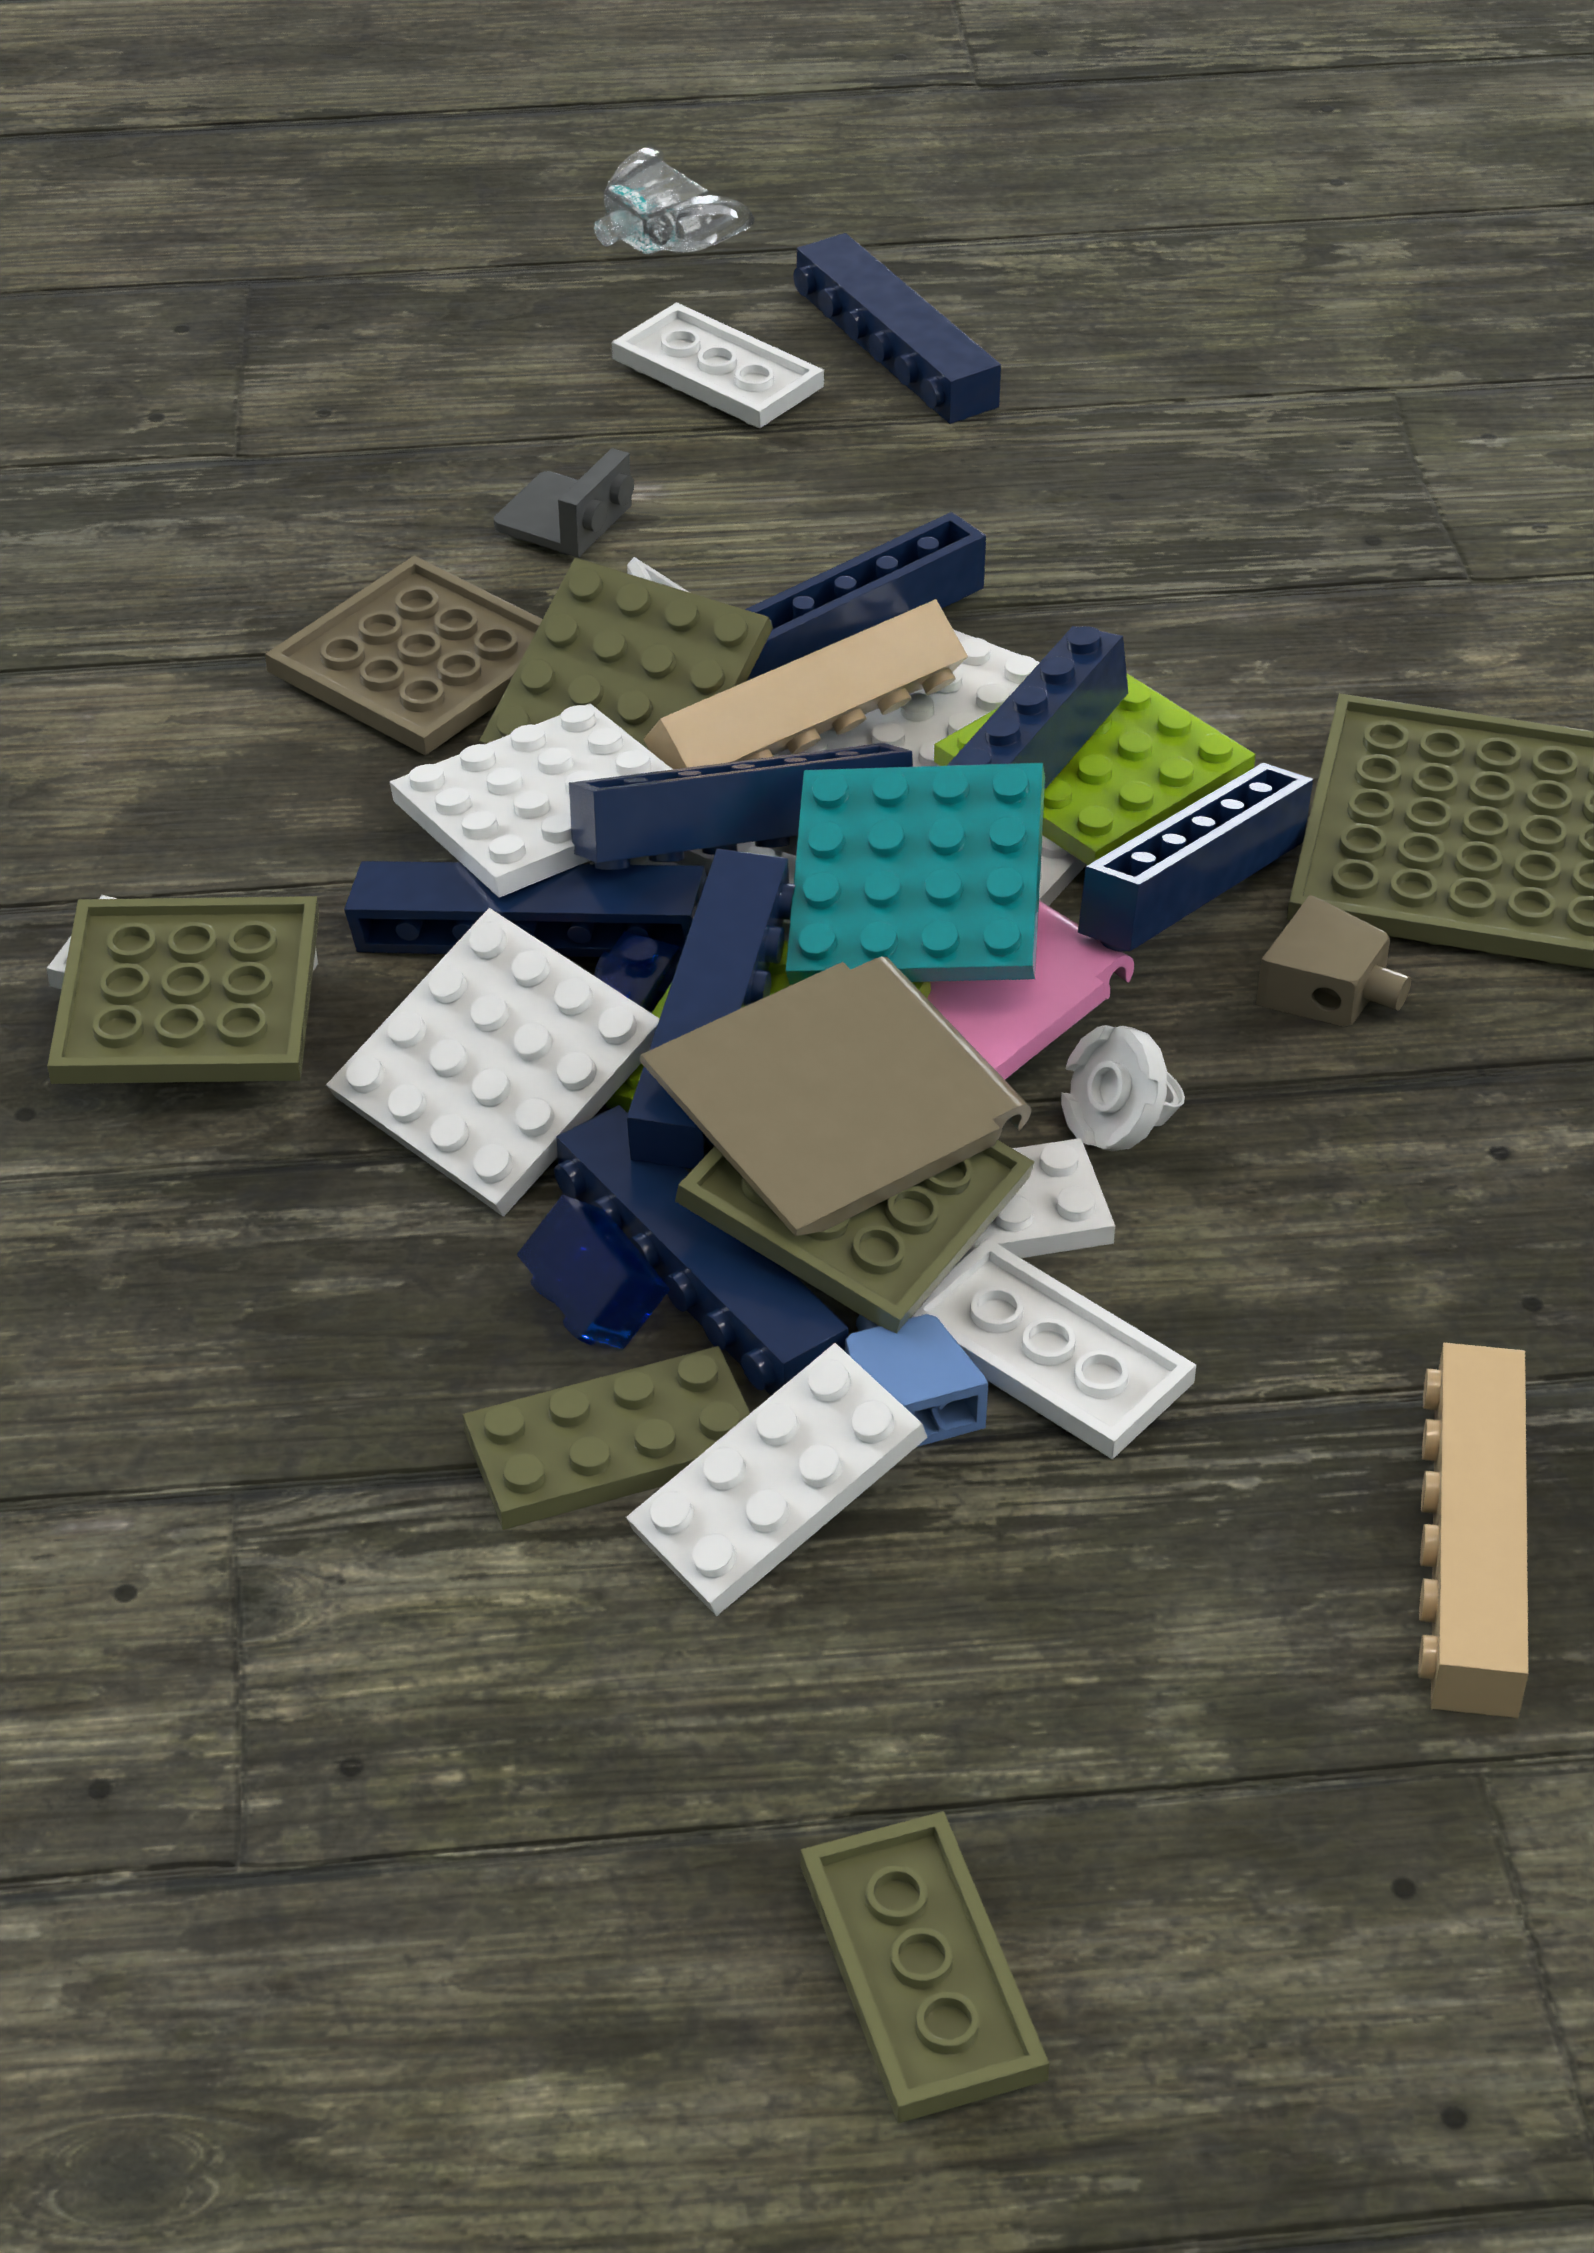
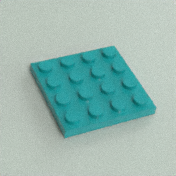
(919, 871)

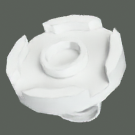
(1118, 1088)

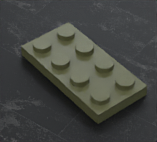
(602, 1435)
(923, 1967)

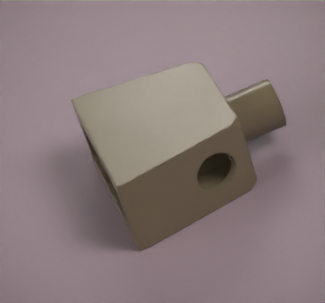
(1329, 967)

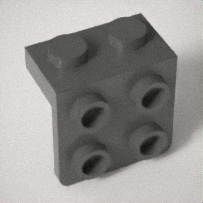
(569, 511)

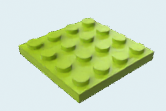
(1129, 774)

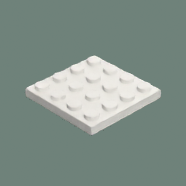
(508, 800)
(496, 1060)

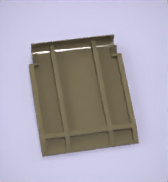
(837, 1092)

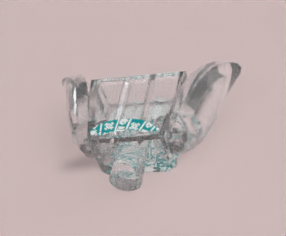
(665, 210)

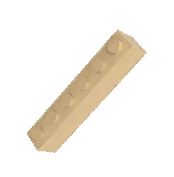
(814, 693)
(1477, 1532)

